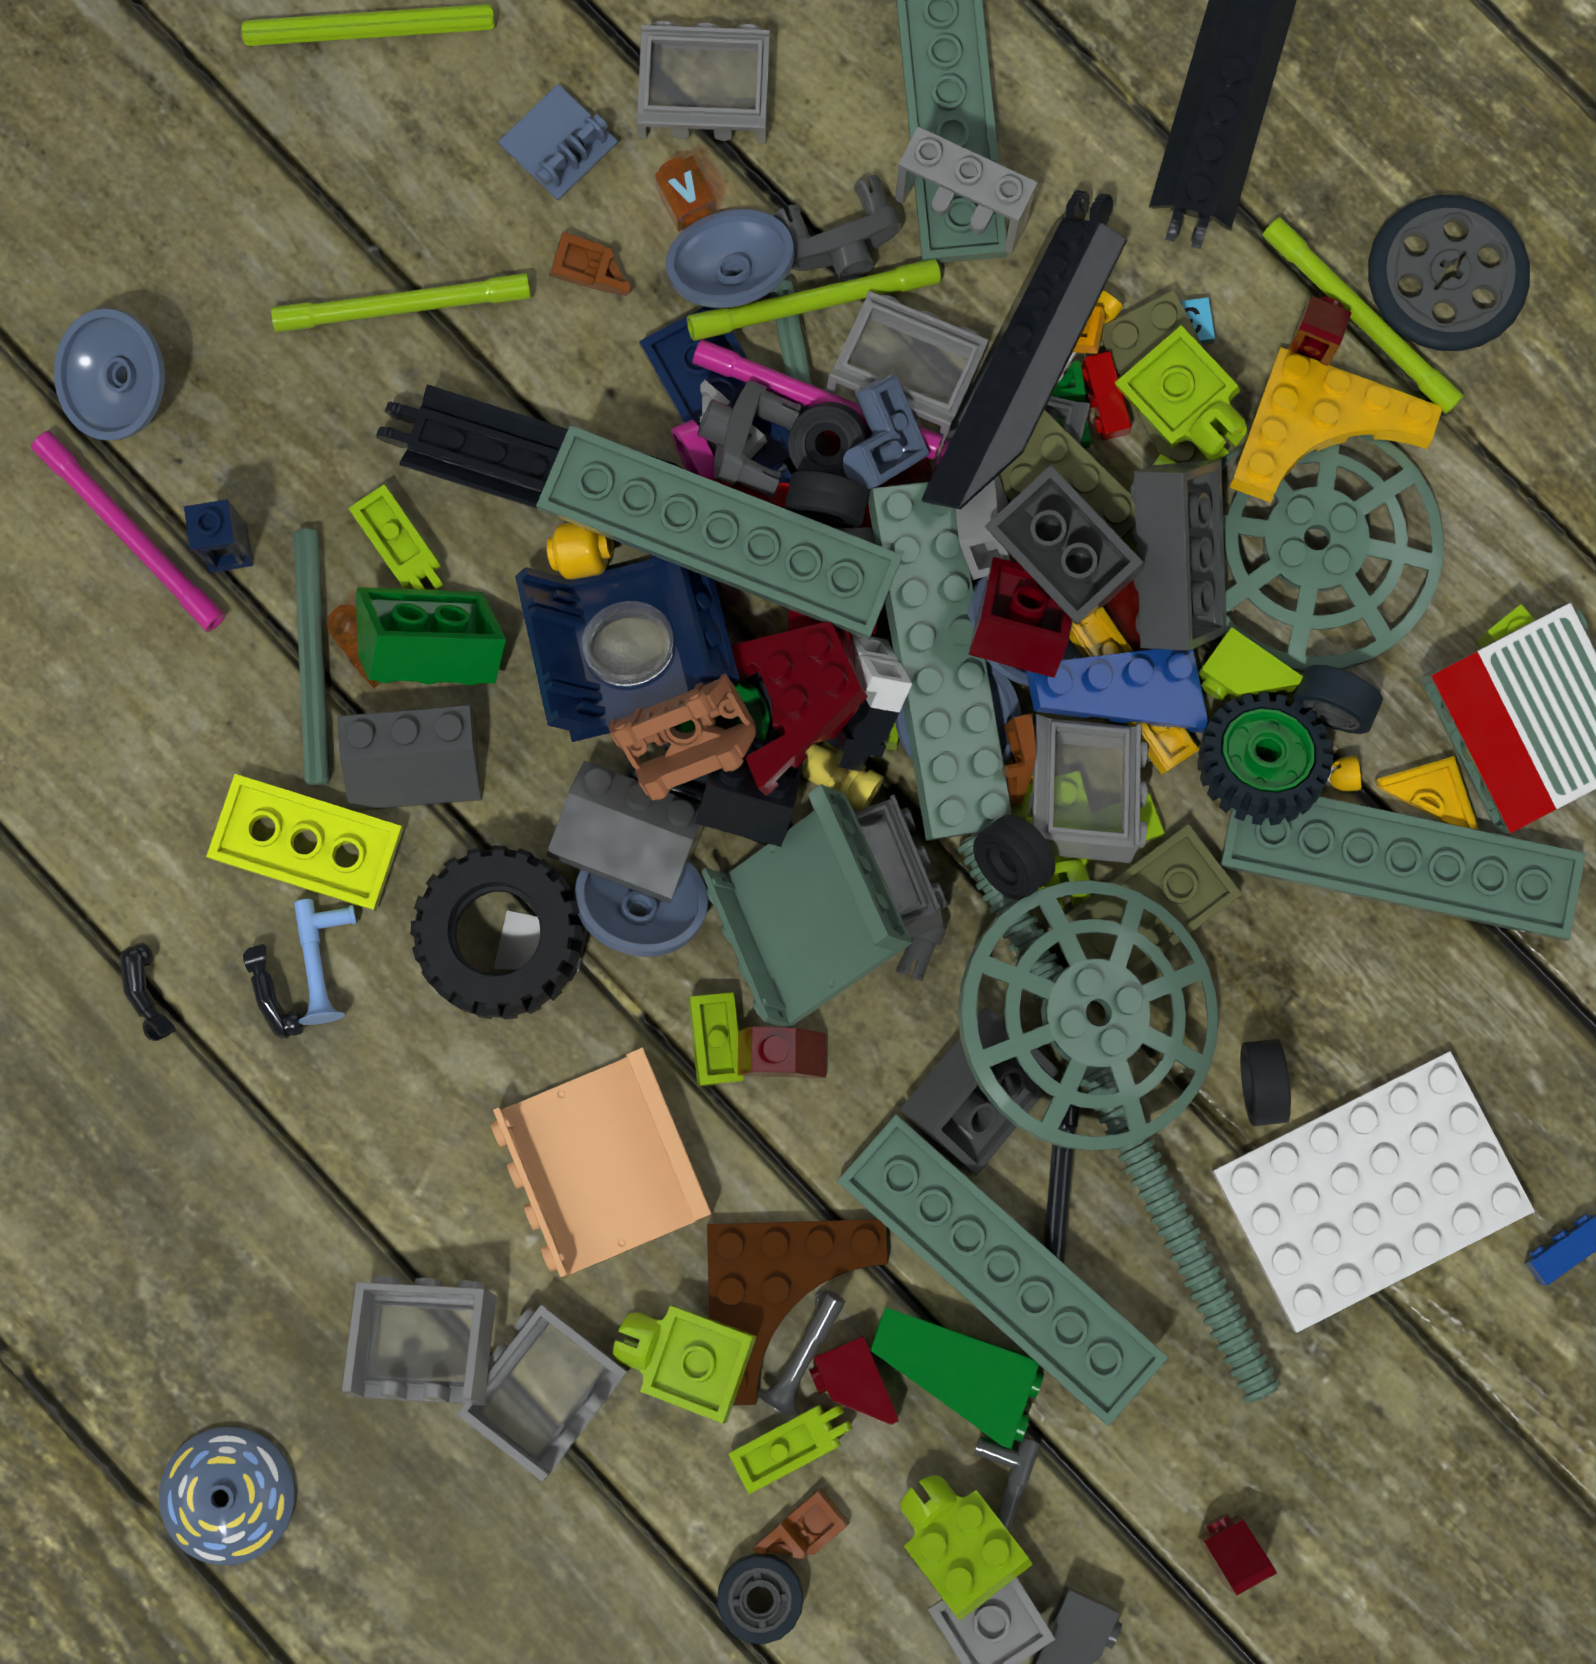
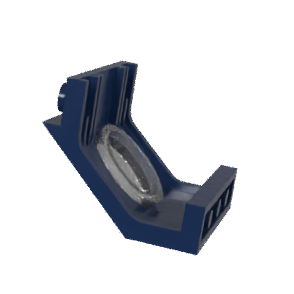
(621, 640)

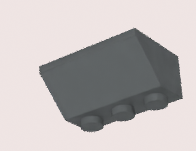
(1065, 546)
(409, 758)
(625, 835)
(956, 1110)

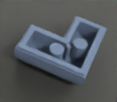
(895, 434)

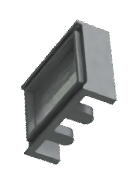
(903, 865)

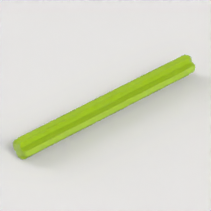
(368, 24)

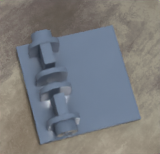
(558, 142)

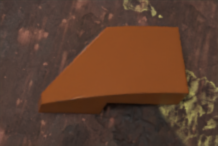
(587, 265)
(1023, 751)
(805, 1528)

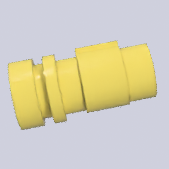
(823, 769)

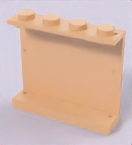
(600, 1164)

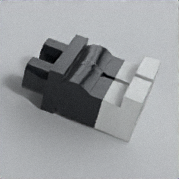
(886, 691)

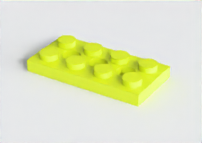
(293, 813)

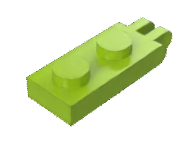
(396, 539)
(788, 1447)

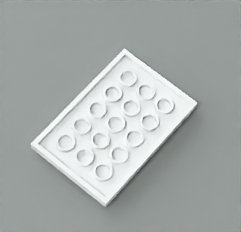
(1372, 1191)

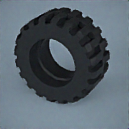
(449, 897)

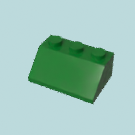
(427, 636)

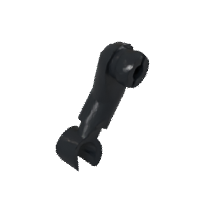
(263, 985)
(134, 987)

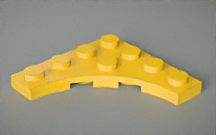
(1320, 407)

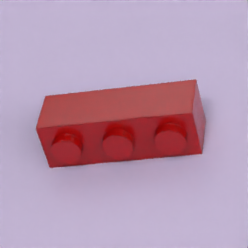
(1104, 397)

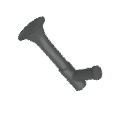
(782, 1394)
(1021, 1468)

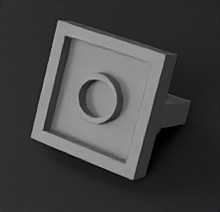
(998, 1631)

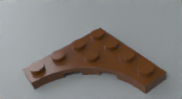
(768, 1267)

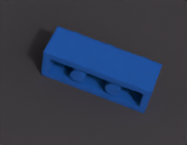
(1565, 1250)

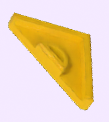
(1433, 790)

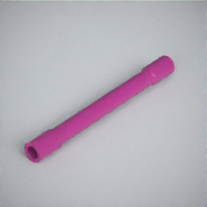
(733, 365)
(65, 465)

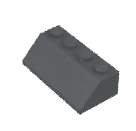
(1182, 554)

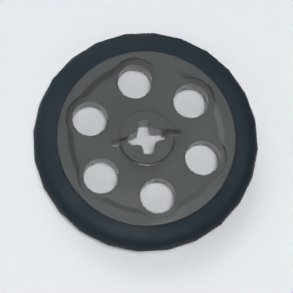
(1484, 229)

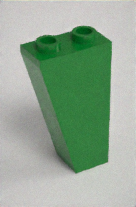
(965, 1374)

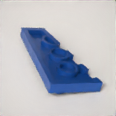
(1135, 686)

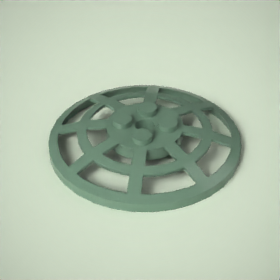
(1336, 565)
(1066, 1020)

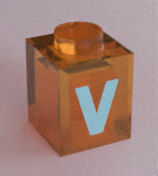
(684, 191)

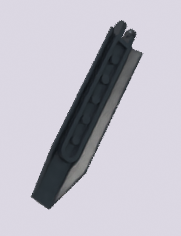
(1221, 112)
(1028, 352)
(477, 445)

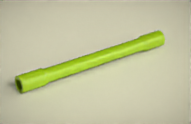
(310, 314)
(725, 320)
(1428, 379)

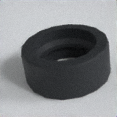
(1265, 1082)

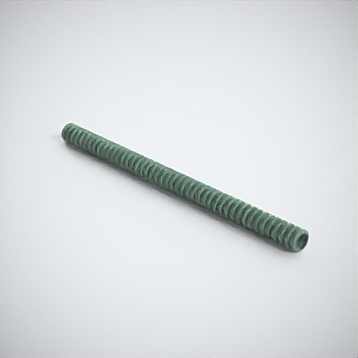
(1153, 1184)

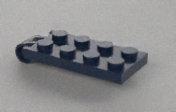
(671, 358)

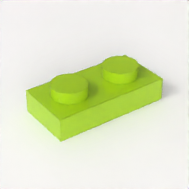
(715, 1038)

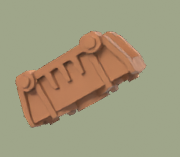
(689, 753)

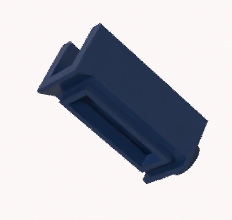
(217, 527)

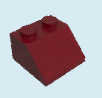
(1019, 622)

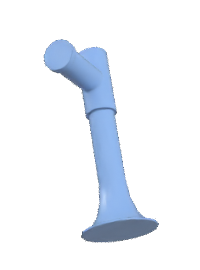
(308, 923)

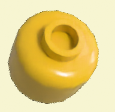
(578, 551)

